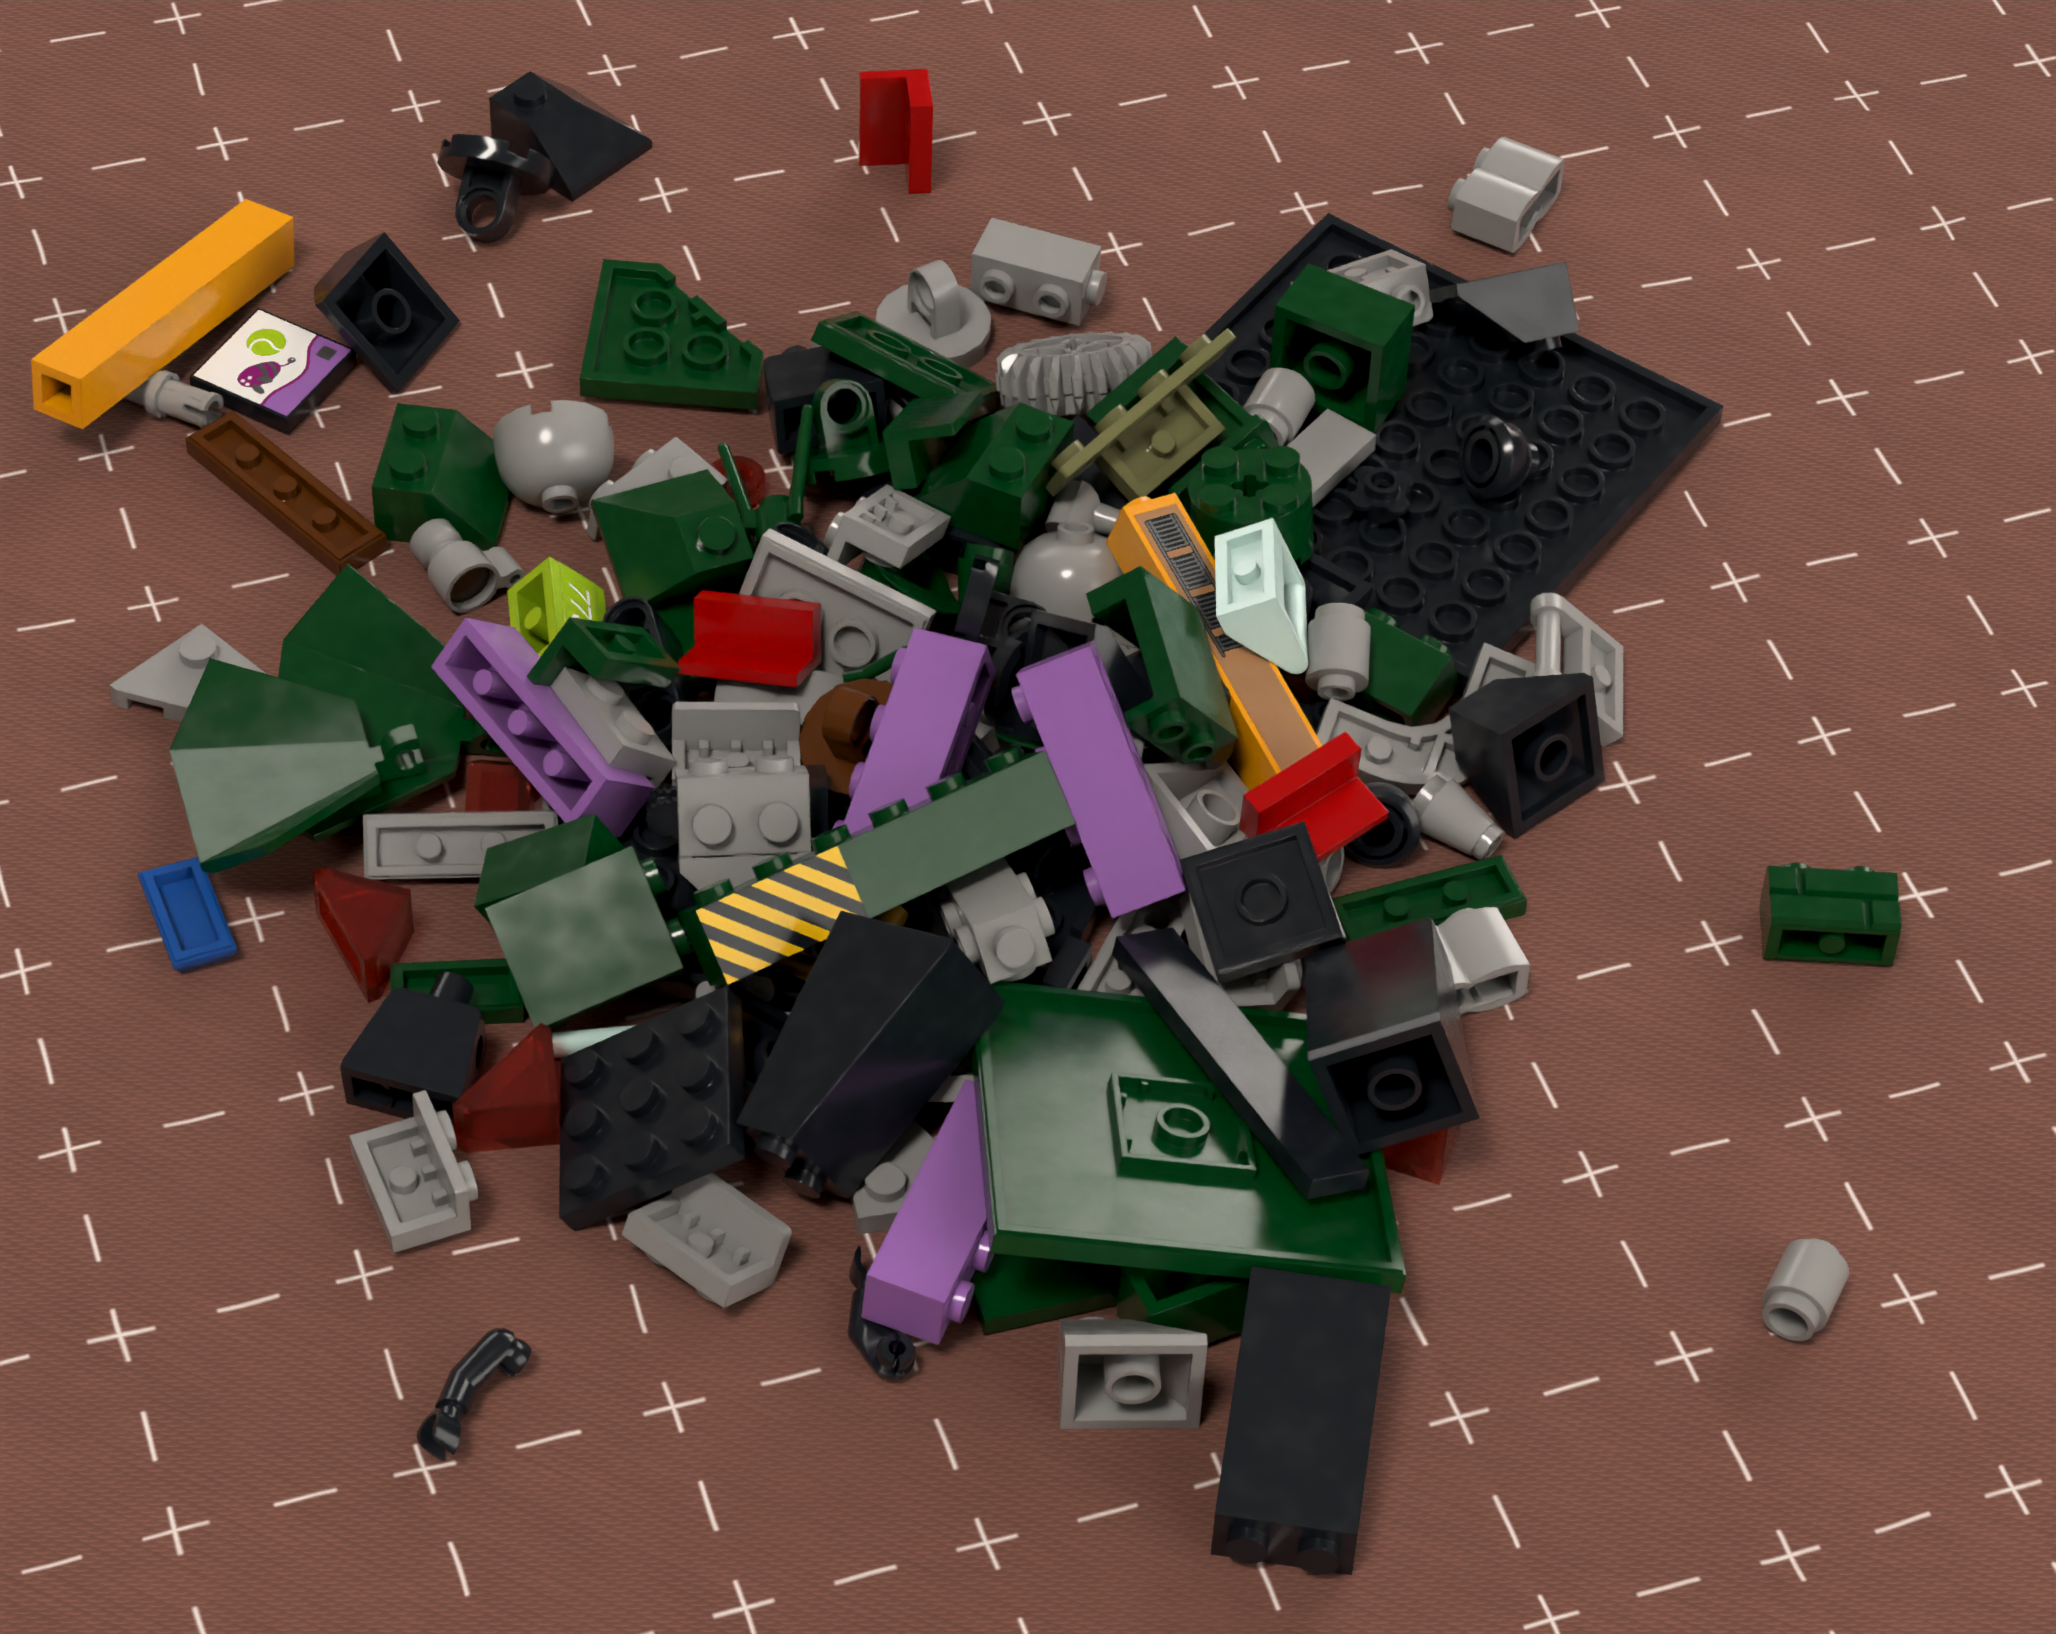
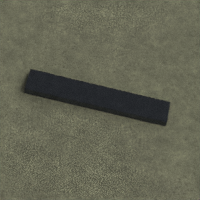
(1241, 1063)

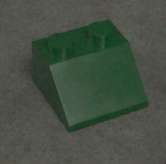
(438, 469)
(998, 473)

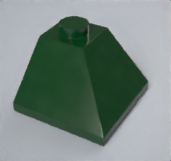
(674, 538)

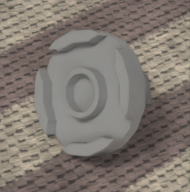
(939, 314)

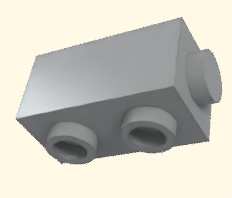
(1037, 271)
(998, 921)

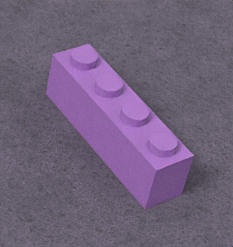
(488, 674)
(924, 725)
(1100, 780)
(937, 1236)

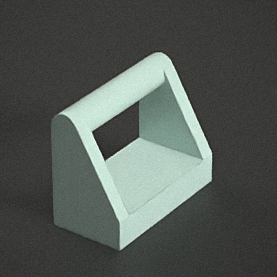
(1262, 595)

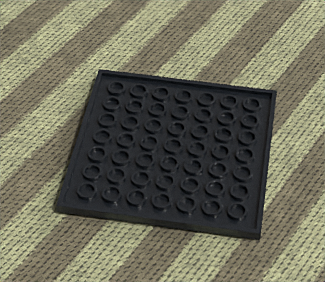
(1458, 561)

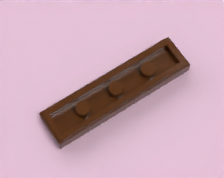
(286, 493)

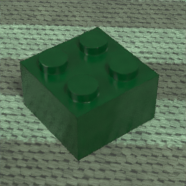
(1345, 344)

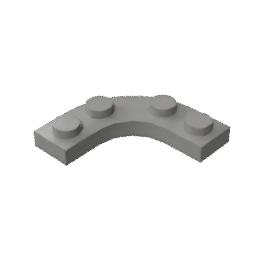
(1415, 754)

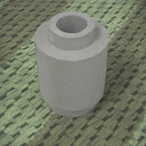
(1283, 400)
(1338, 651)
(1804, 1289)

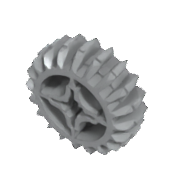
(1069, 370)

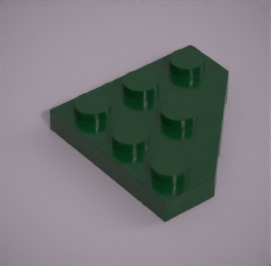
(663, 345)

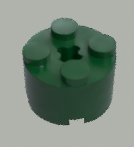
(1250, 487)

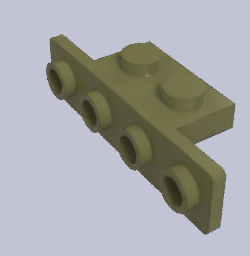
(1156, 435)

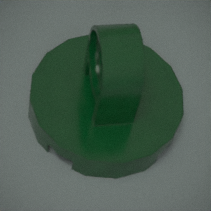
(846, 448)

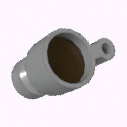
(459, 568)

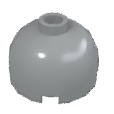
(554, 454)
(1062, 568)

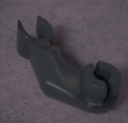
(882, 1347)
(494, 1350)

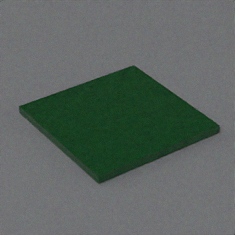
(1129, 1155)

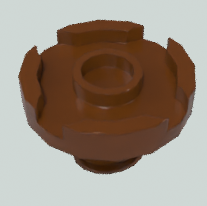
(839, 731)

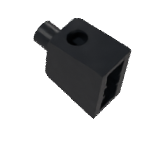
(792, 383)
(417, 1046)

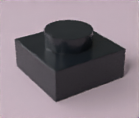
(1068, 966)

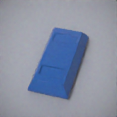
(187, 914)

